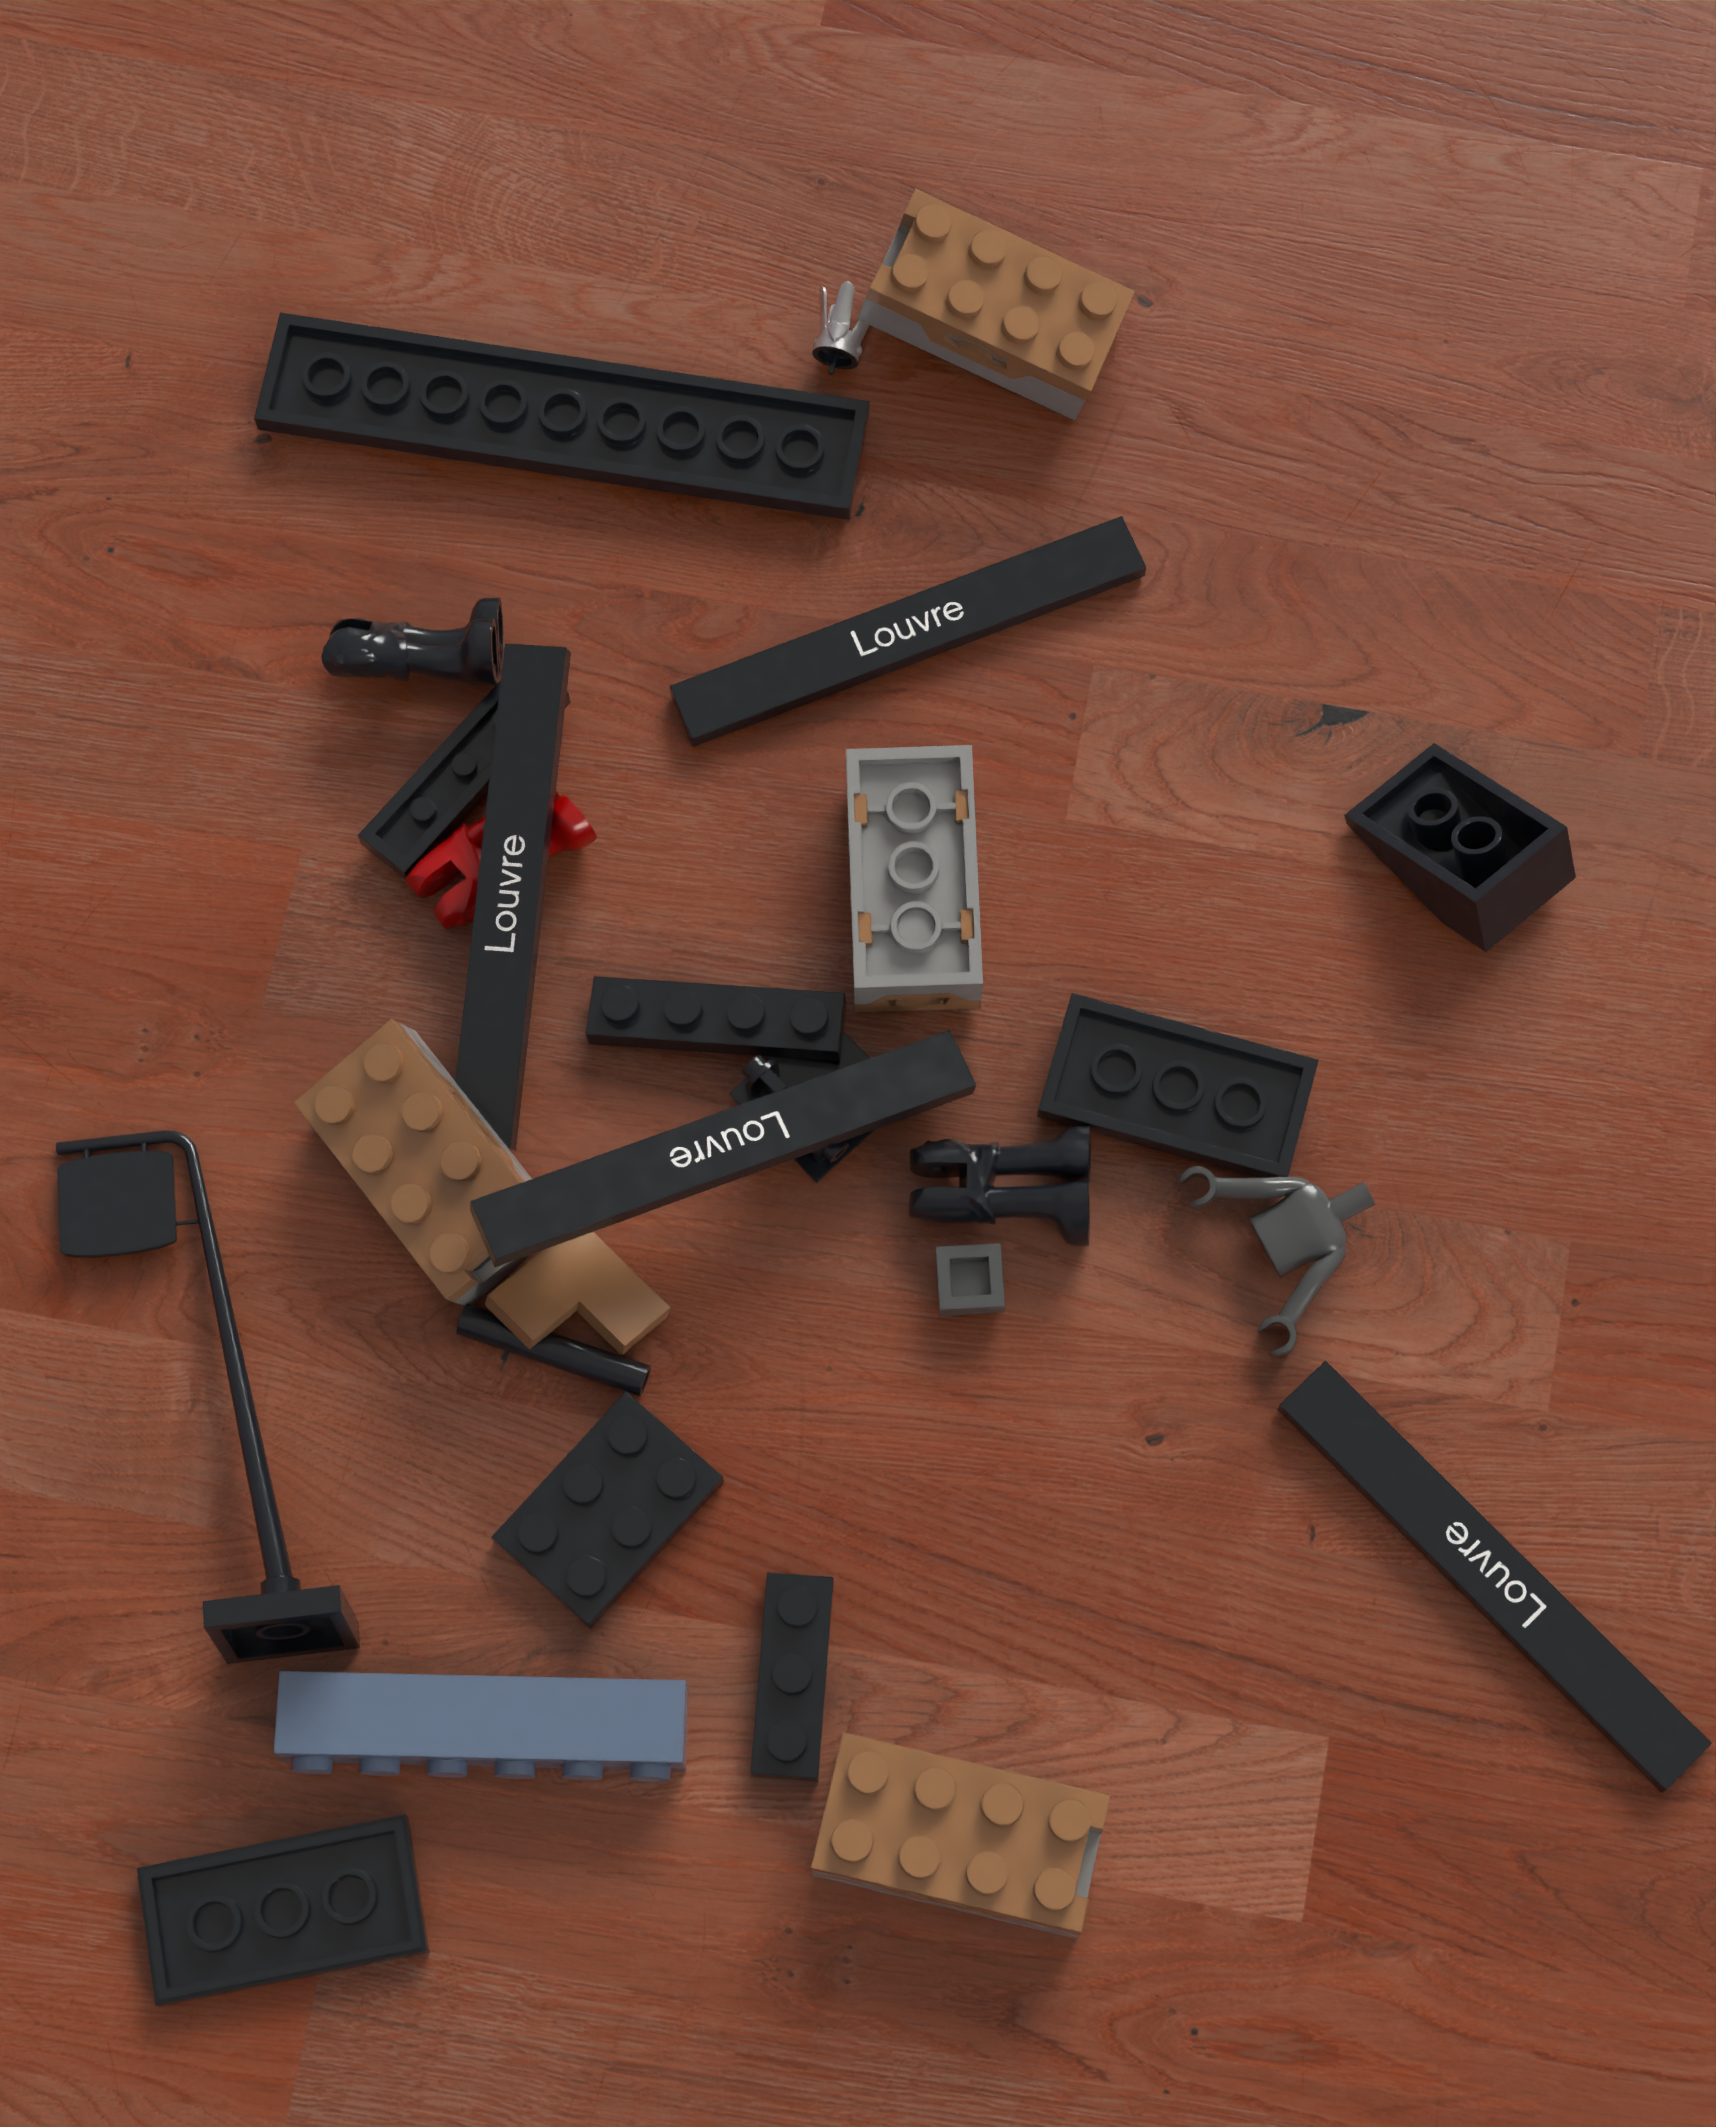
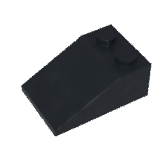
(1465, 845)

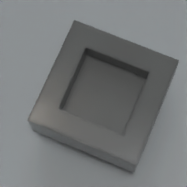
(970, 1279)

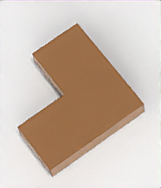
(581, 1278)

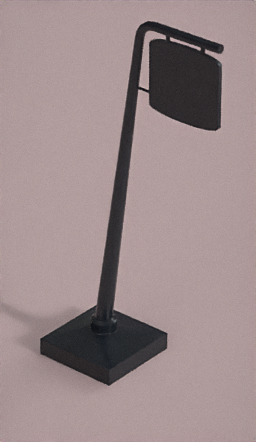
(129, 1207)

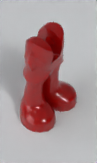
(463, 853)

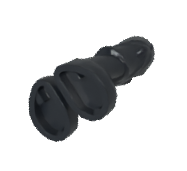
(395, 649)
(981, 1202)

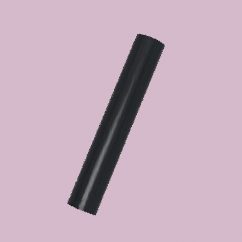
(557, 1352)

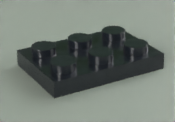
(608, 1509)

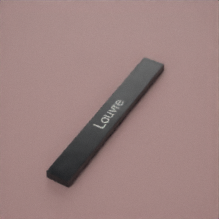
(907, 631)
(512, 883)
(720, 1148)
(1494, 1577)

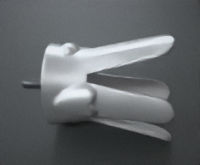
(836, 343)

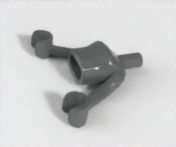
(1292, 1232)

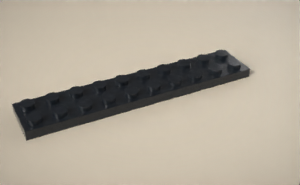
(563, 415)

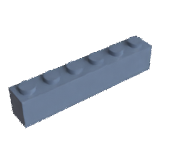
(482, 1723)

